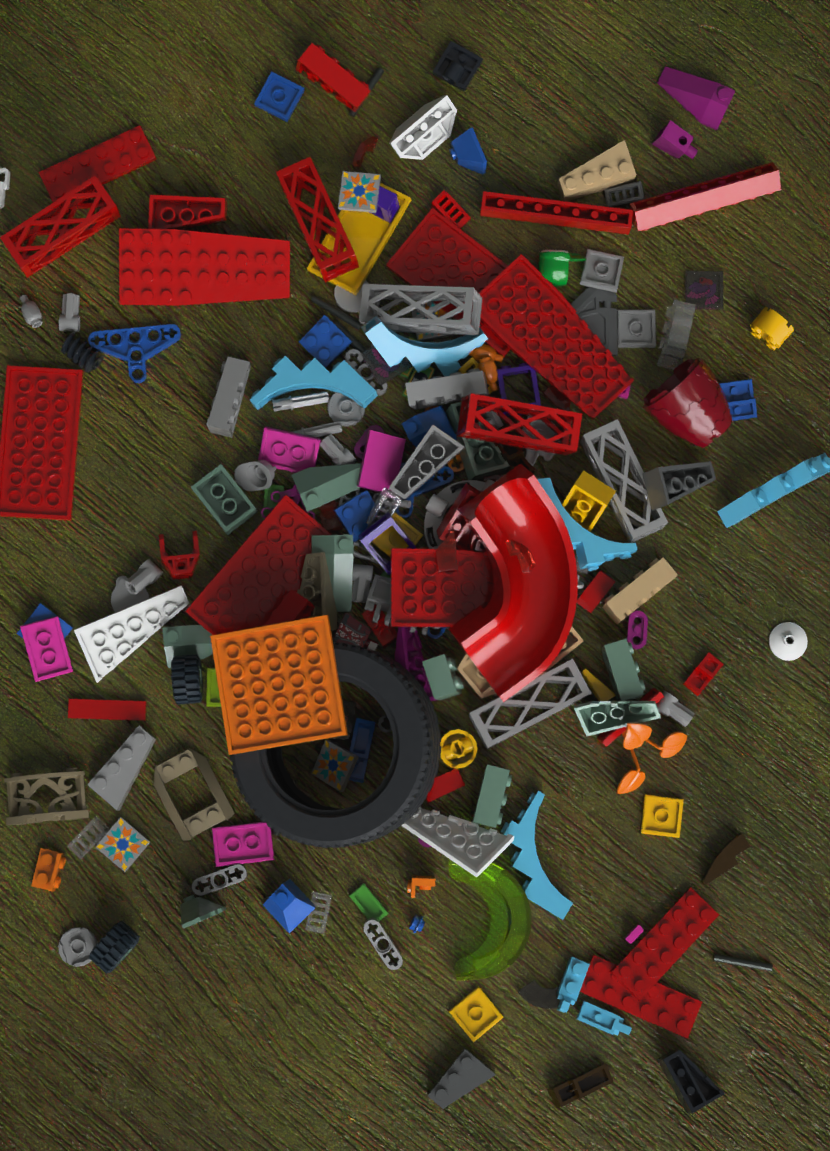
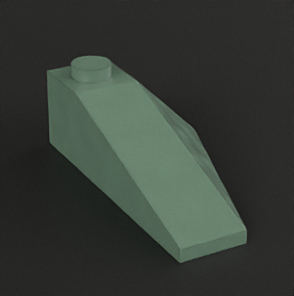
(326, 483)
(198, 909)

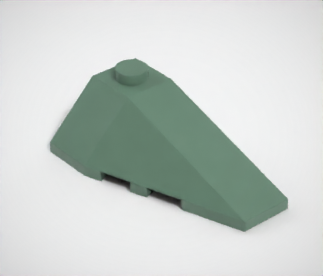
(340, 566)
(186, 641)
(611, 715)

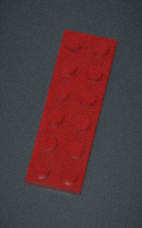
(106, 161)
(664, 943)
(659, 1006)

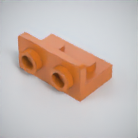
(48, 869)
(423, 882)

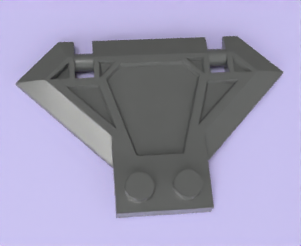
(599, 320)

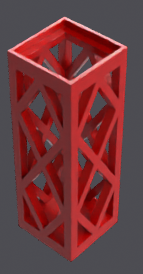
(295, 176)
(54, 216)
(470, 429)

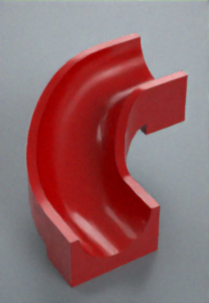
(528, 611)

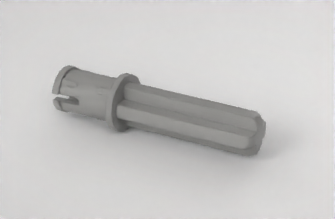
(300, 401)
(321, 430)

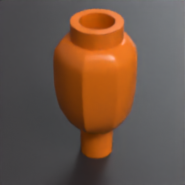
(484, 351)
(490, 369)

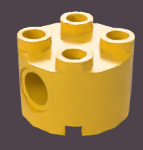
(771, 328)
(458, 749)

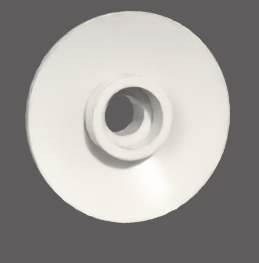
(778, 642)

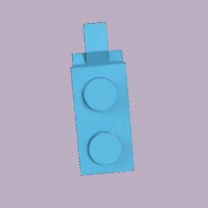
(571, 983)
(602, 1019)

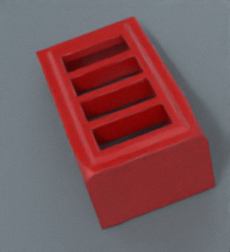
(455, 206)

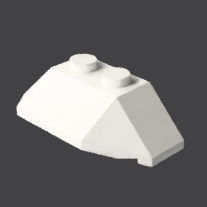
(425, 129)

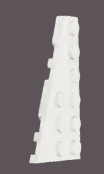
(121, 633)
(458, 839)

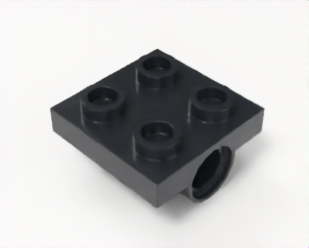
(457, 66)

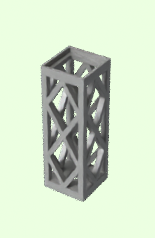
(407, 293)
(630, 462)
(574, 680)

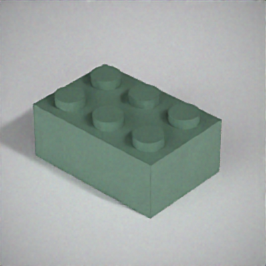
(224, 499)
(623, 670)
(443, 677)
(492, 796)

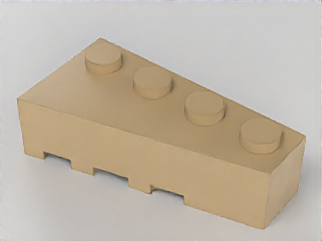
(600, 173)
(640, 590)

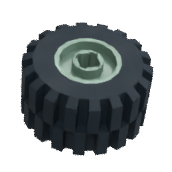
(187, 679)
(114, 947)

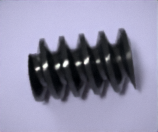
(80, 354)

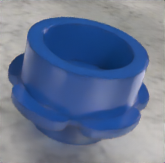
(417, 923)

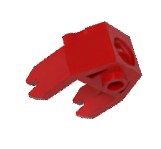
(187, 561)

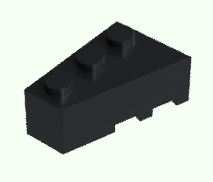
(688, 1082)

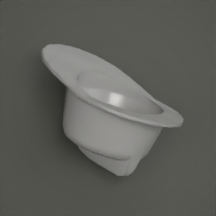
(255, 475)

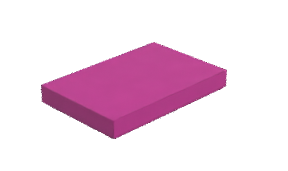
(289, 450)
(380, 461)
(46, 648)
(242, 844)

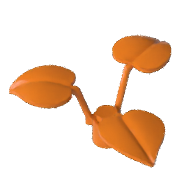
(633, 738)

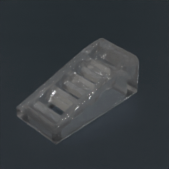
(378, 505)
(100, 826)
(328, 898)

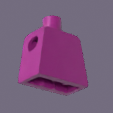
(675, 141)

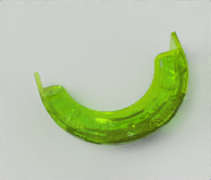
(508, 926)

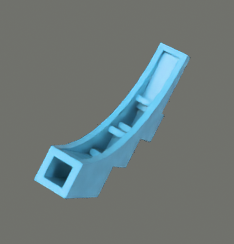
(421, 354)
(314, 375)
(774, 489)
(590, 549)
(526, 861)

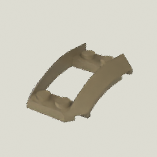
(205, 817)

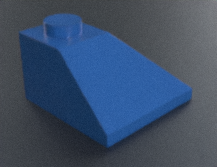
(468, 152)
(421, 423)
(289, 905)

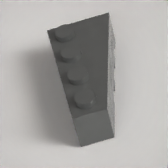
(673, 482)

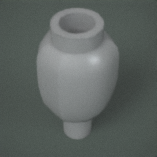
(31, 312)

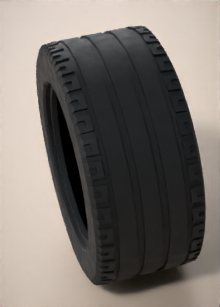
(404, 789)

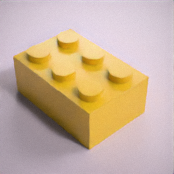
(588, 500)

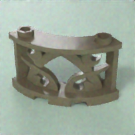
(23, 816)

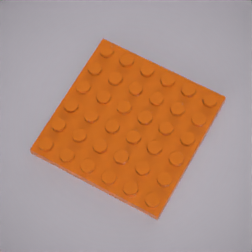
(278, 685)

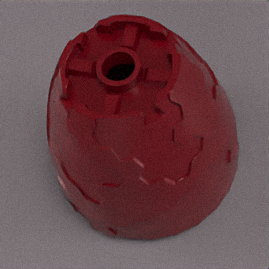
(690, 404)

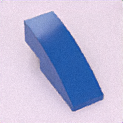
(361, 747)

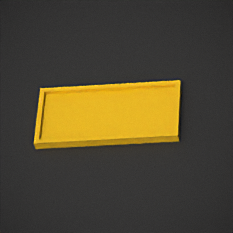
(367, 237)

